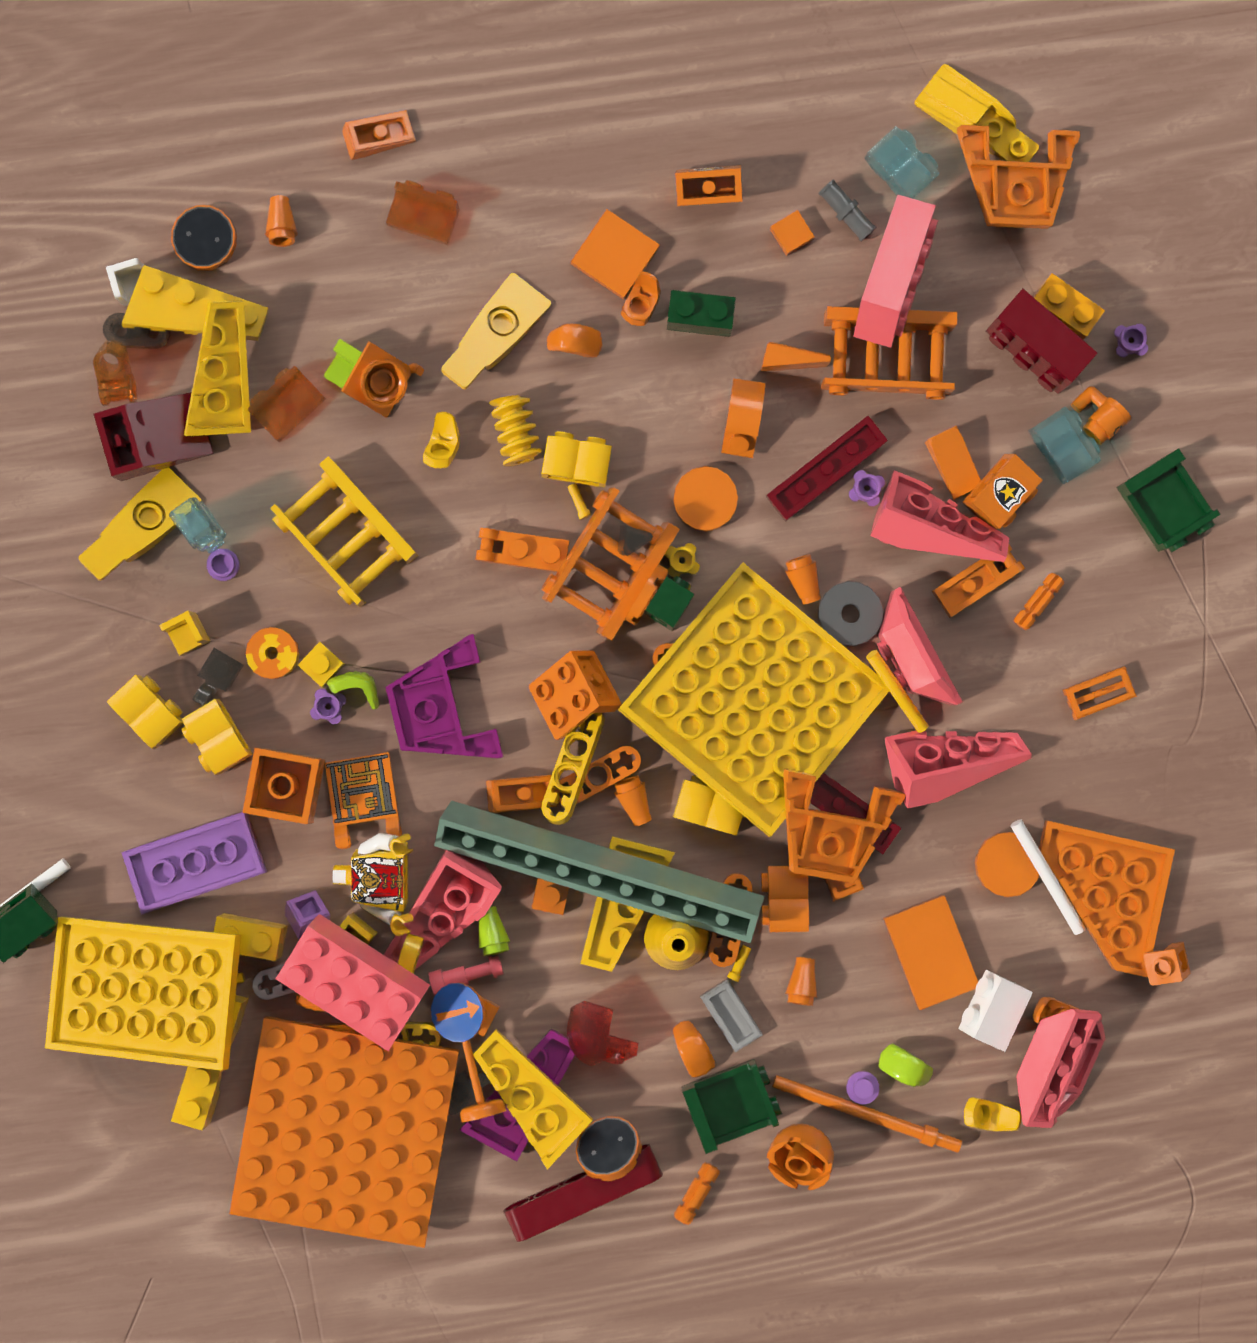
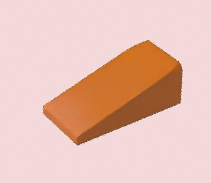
(377, 134)
(786, 357)
(953, 462)
(516, 793)

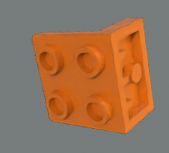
(573, 692)

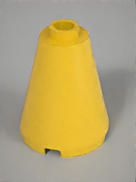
(661, 933)

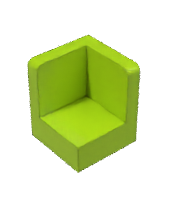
(342, 364)

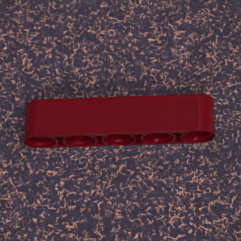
(577, 1196)

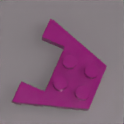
(427, 710)

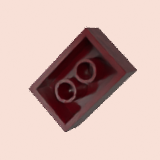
(1040, 342)

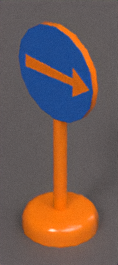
(459, 1017)

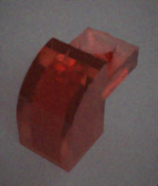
(590, 1038)

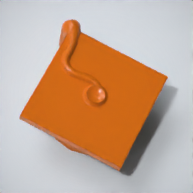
(379, 379)

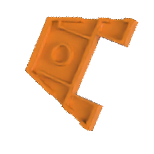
(1017, 191)
(828, 842)

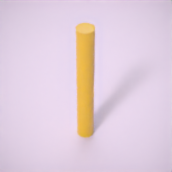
(897, 691)

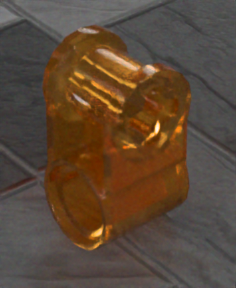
(114, 380)

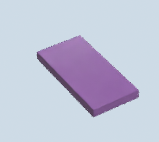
(194, 862)

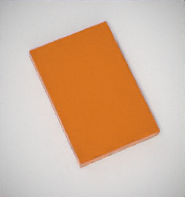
(931, 952)

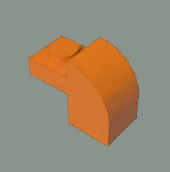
(743, 418)

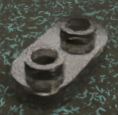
(135, 337)

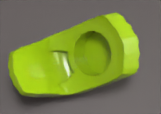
(356, 680)
(904, 1066)

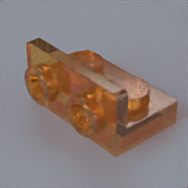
(423, 212)
(285, 402)

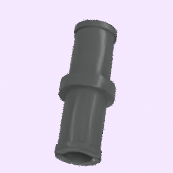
(847, 210)

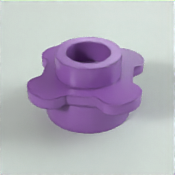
(1138, 333)
(875, 484)
(323, 698)

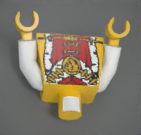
(380, 879)

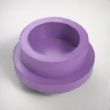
(223, 564)
(862, 1087)

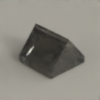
(632, 539)

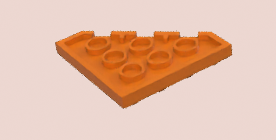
(1113, 888)

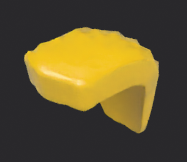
(443, 441)
(991, 1116)

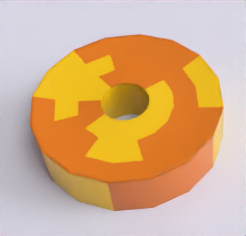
(260, 644)

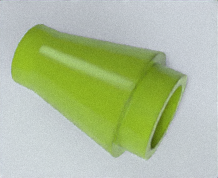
(492, 934)

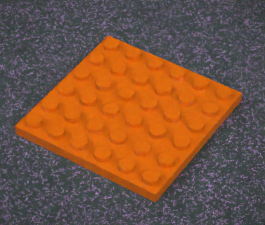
(344, 1132)

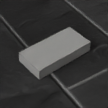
(731, 1015)

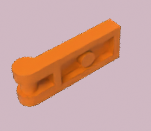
(522, 550)
(975, 583)

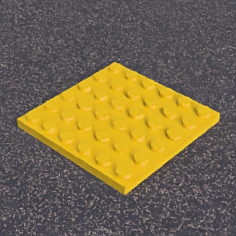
(754, 695)

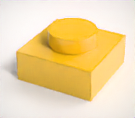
(321, 664)

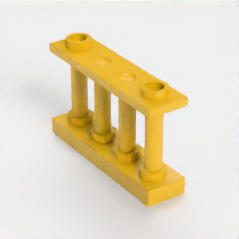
(374, 526)

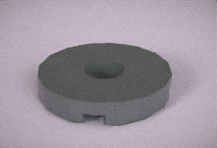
(869, 613)

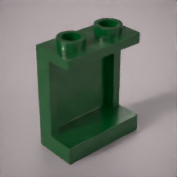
(1168, 502)
(731, 1104)

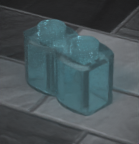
(902, 164)
(1065, 444)
(198, 525)

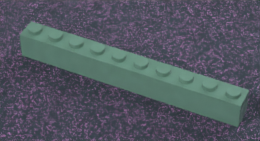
(599, 871)

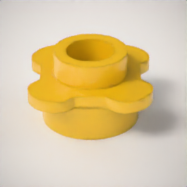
(687, 552)

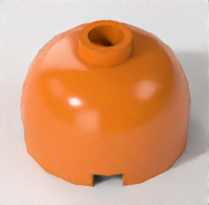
(801, 1156)

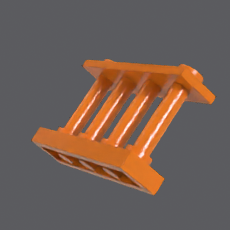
(937, 324)
(624, 592)

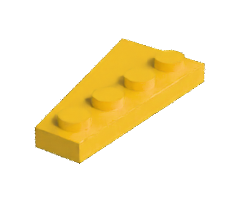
(177, 304)
(221, 375)
(615, 922)
(539, 1105)

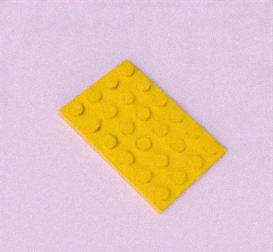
(143, 992)

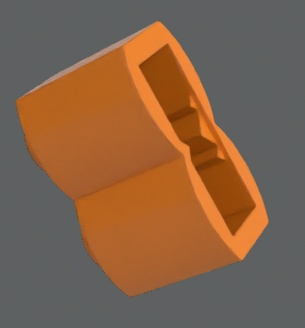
(787, 900)

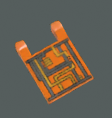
(362, 792)

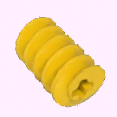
(515, 429)

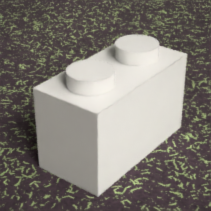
(995, 1010)

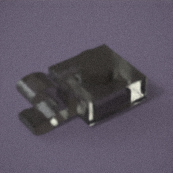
(218, 672)
(463, 1091)

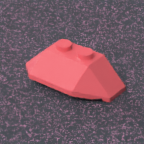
(912, 653)
(1058, 1065)

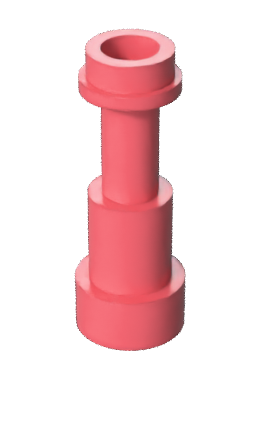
(463, 975)

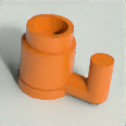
(1106, 419)

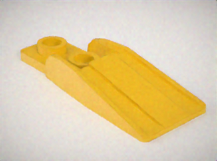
(959, 102)
(496, 330)
(138, 525)

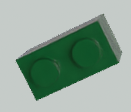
(701, 313)
(670, 602)
(23, 921)

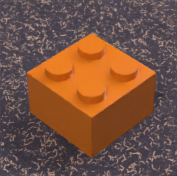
(283, 785)

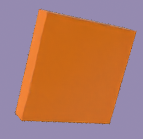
(615, 254)

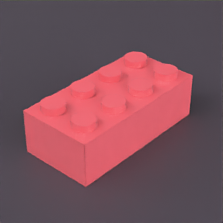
(896, 271)
(352, 981)

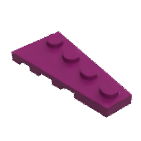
(502, 1130)

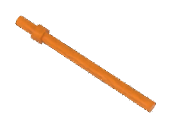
(927, 1134)

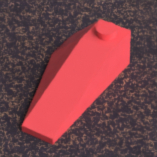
(922, 522)
(944, 765)
(450, 901)

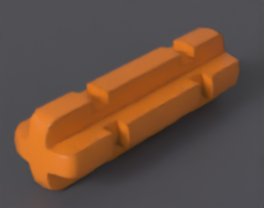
(1039, 601)
(696, 1193)

